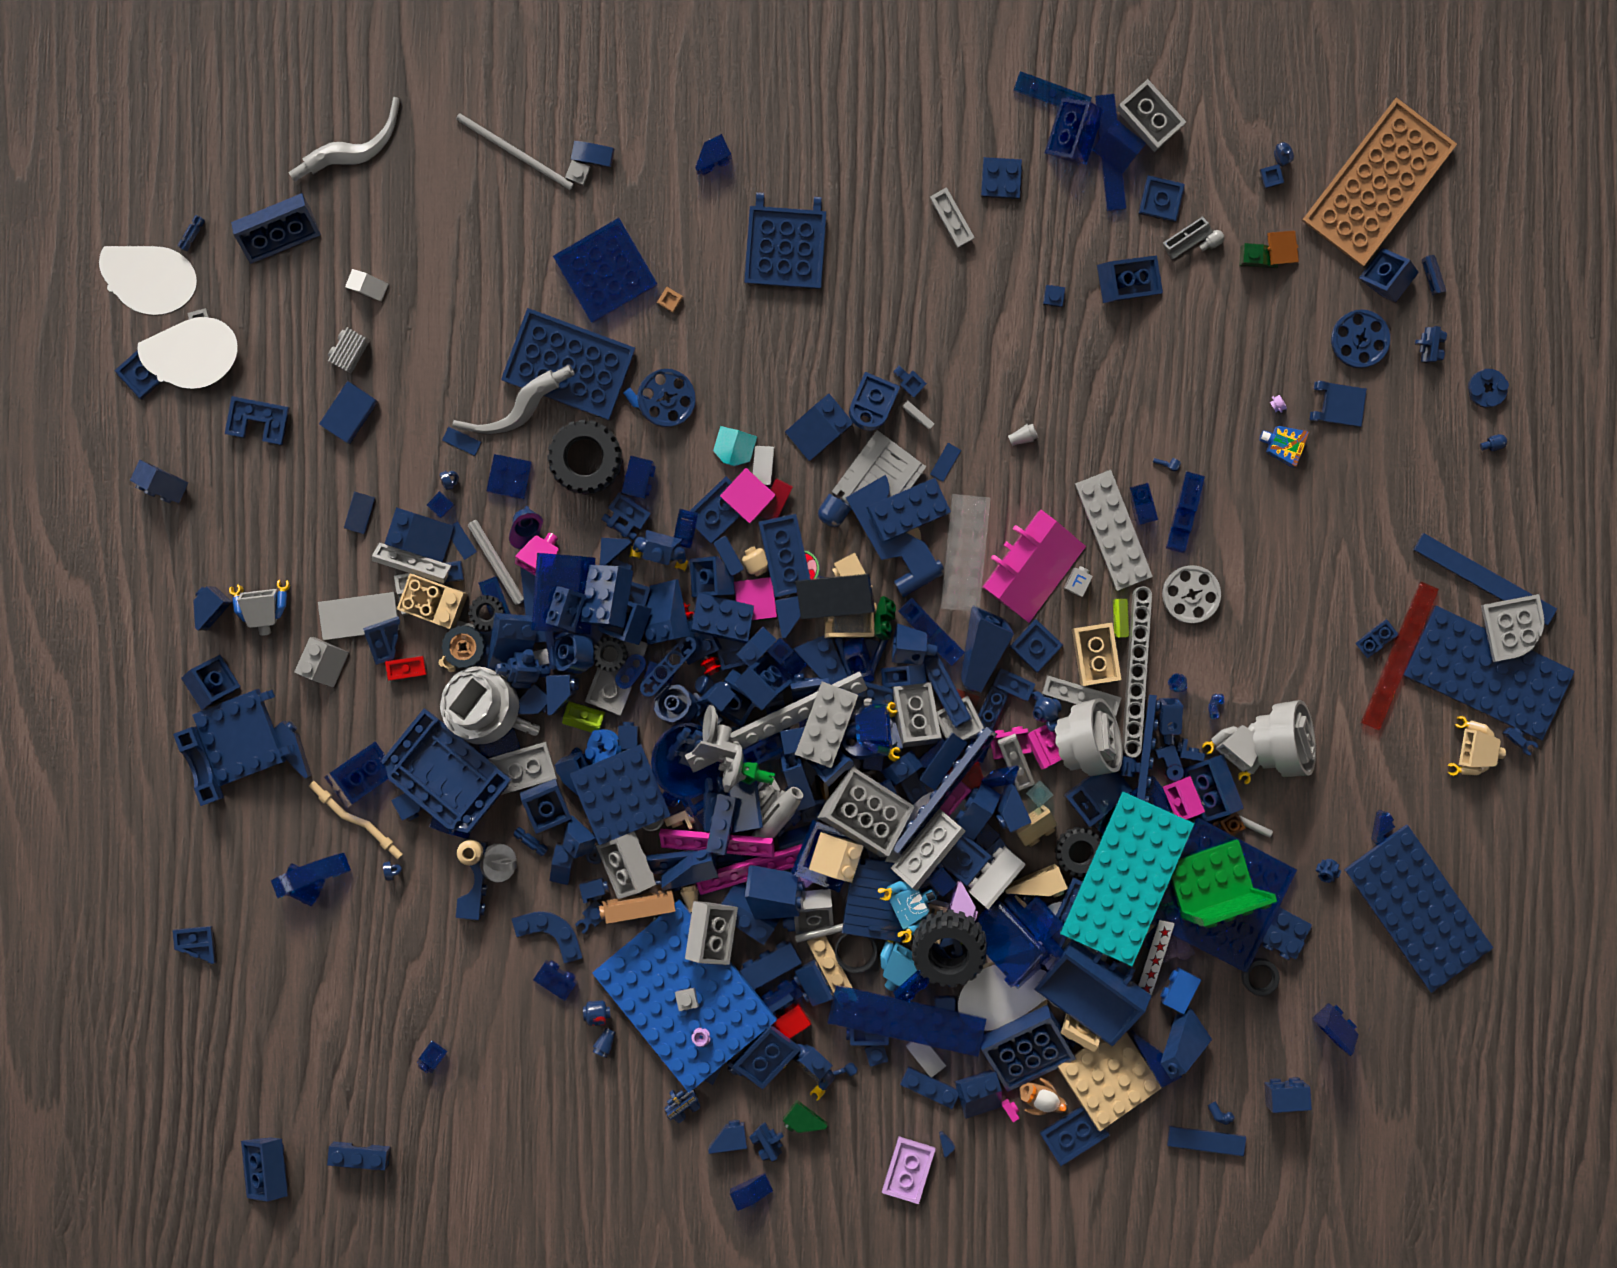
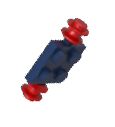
(705, 645)

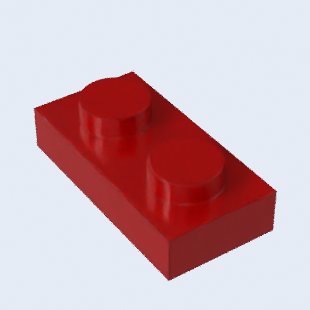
(406, 668)

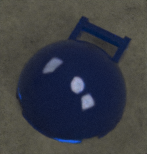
(678, 778)

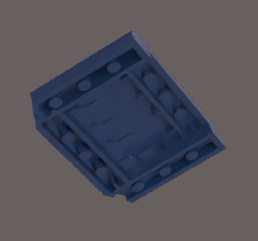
(444, 773)

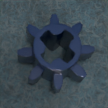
(1129, 766)
(1328, 870)

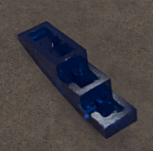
(1185, 512)

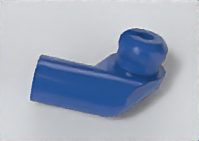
(632, 397)

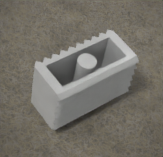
(348, 350)

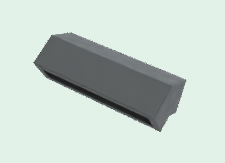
(1187, 238)

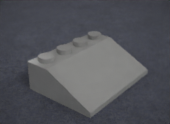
(867, 812)

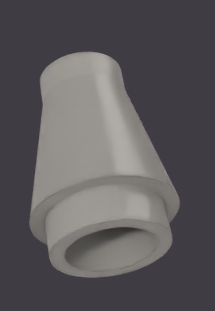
(1023, 435)

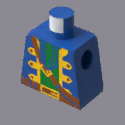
(1285, 444)

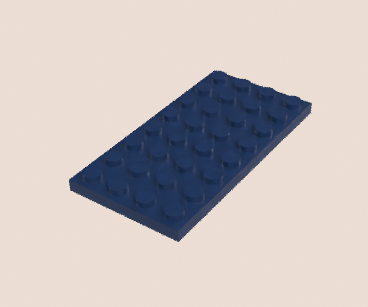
(1458, 662)
(1418, 908)

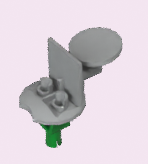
(718, 748)

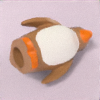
(1042, 1098)

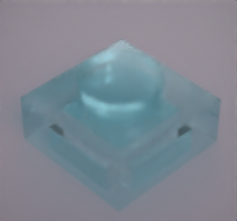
(1039, 793)

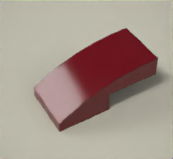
(774, 507)

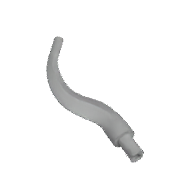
(347, 153)
(525, 403)

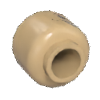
(755, 561)
(470, 852)

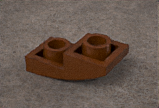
(1230, 823)

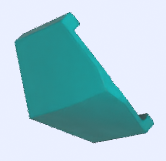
(734, 446)

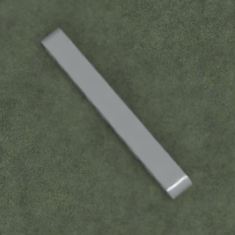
(1131, 680)

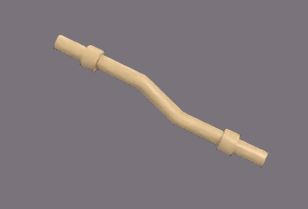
(325, 797)

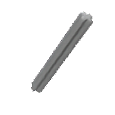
(496, 562)

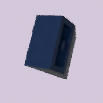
(1097, 795)

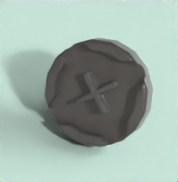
(498, 862)

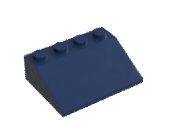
(1026, 1048)

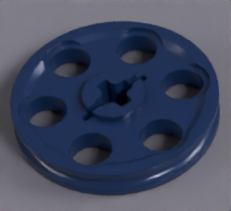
(1352, 342)
(658, 392)

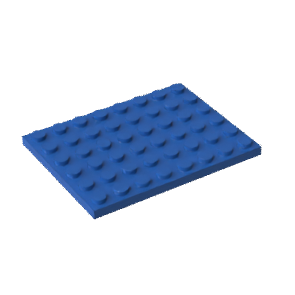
(644, 985)

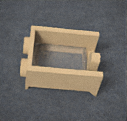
(850, 625)

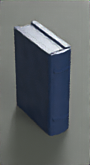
(348, 412)

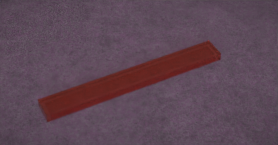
(1399, 655)

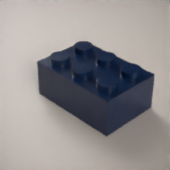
(606, 596)

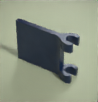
(1341, 404)

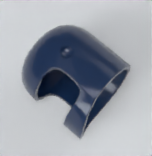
(833, 511)

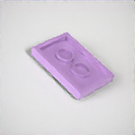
(908, 1170)

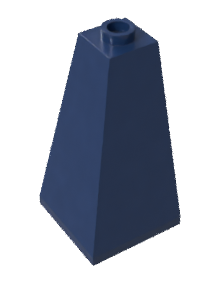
(985, 644)

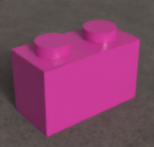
(1184, 798)

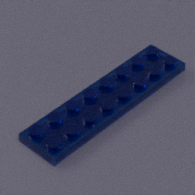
(907, 1020)

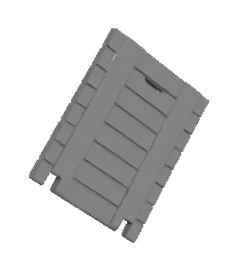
(879, 459)

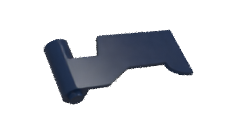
(913, 551)

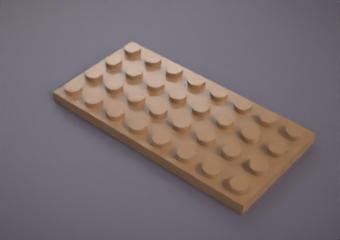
(1379, 182)

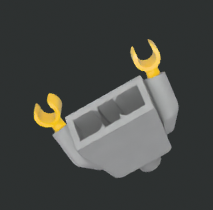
(1238, 747)

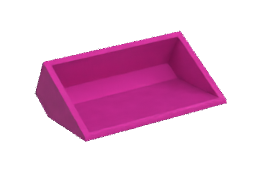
(1033, 565)

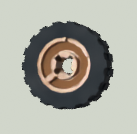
(474, 643)

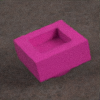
(1011, 1109)

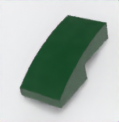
(884, 613)

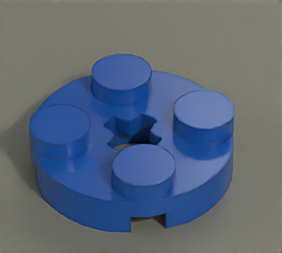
(597, 740)

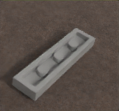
(411, 563)
(1076, 693)

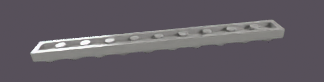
(778, 720)

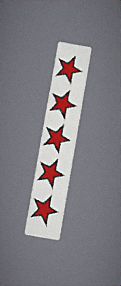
(1156, 956)

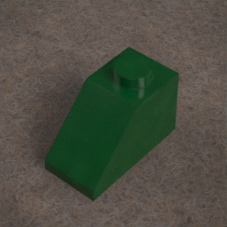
(1255, 256)
(803, 1119)

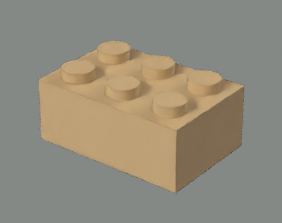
(1096, 654)

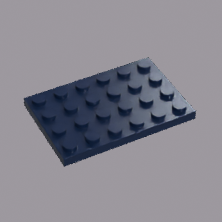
(552, 344)

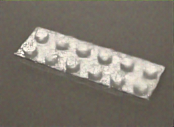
(965, 552)

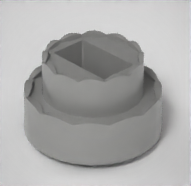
(479, 705)
(1090, 738)
(1286, 739)

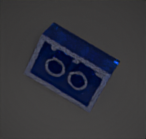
(1074, 130)

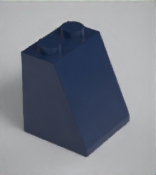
(773, 893)

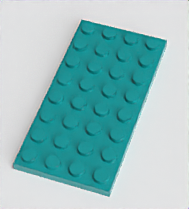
(1127, 878)

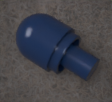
(1494, 443)

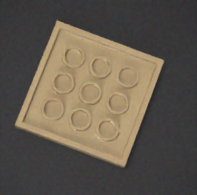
(1109, 1080)

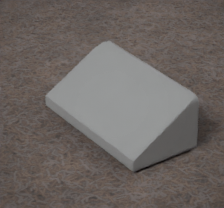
(763, 464)

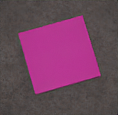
(747, 495)
(757, 593)

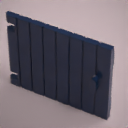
(865, 905)

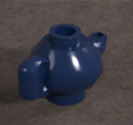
(1046, 710)

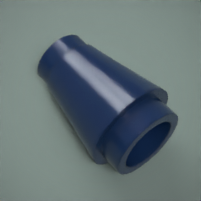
(604, 1043)

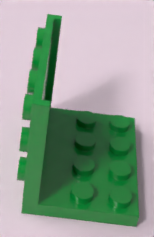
(1216, 886)

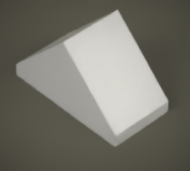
(366, 285)

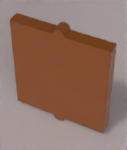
(1283, 247)

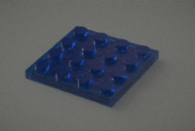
(605, 270)

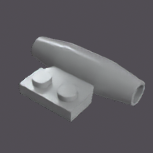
(776, 809)

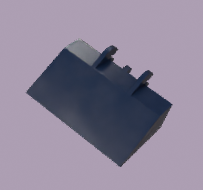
(1094, 992)

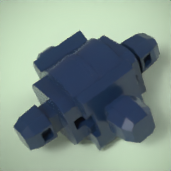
(522, 669)

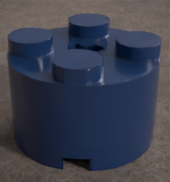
(572, 653)
(684, 710)

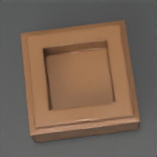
(670, 299)

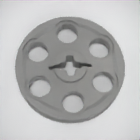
(1199, 599)

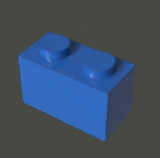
(1180, 990)

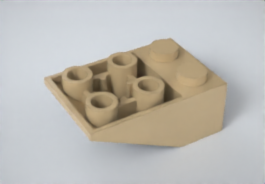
(432, 601)

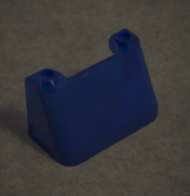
(1011, 945)

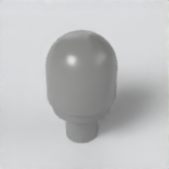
(1212, 240)

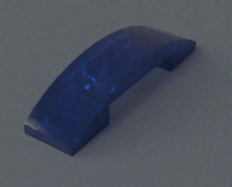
(935, 635)
(310, 874)

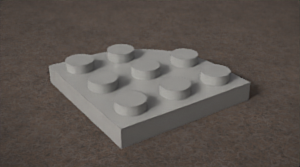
(1513, 626)

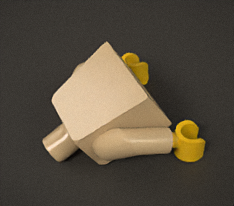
(1478, 749)

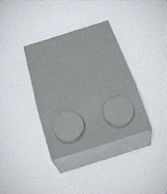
(916, 715)

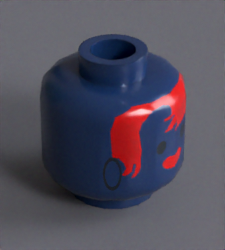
(596, 1013)

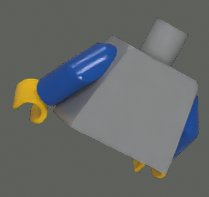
(260, 607)

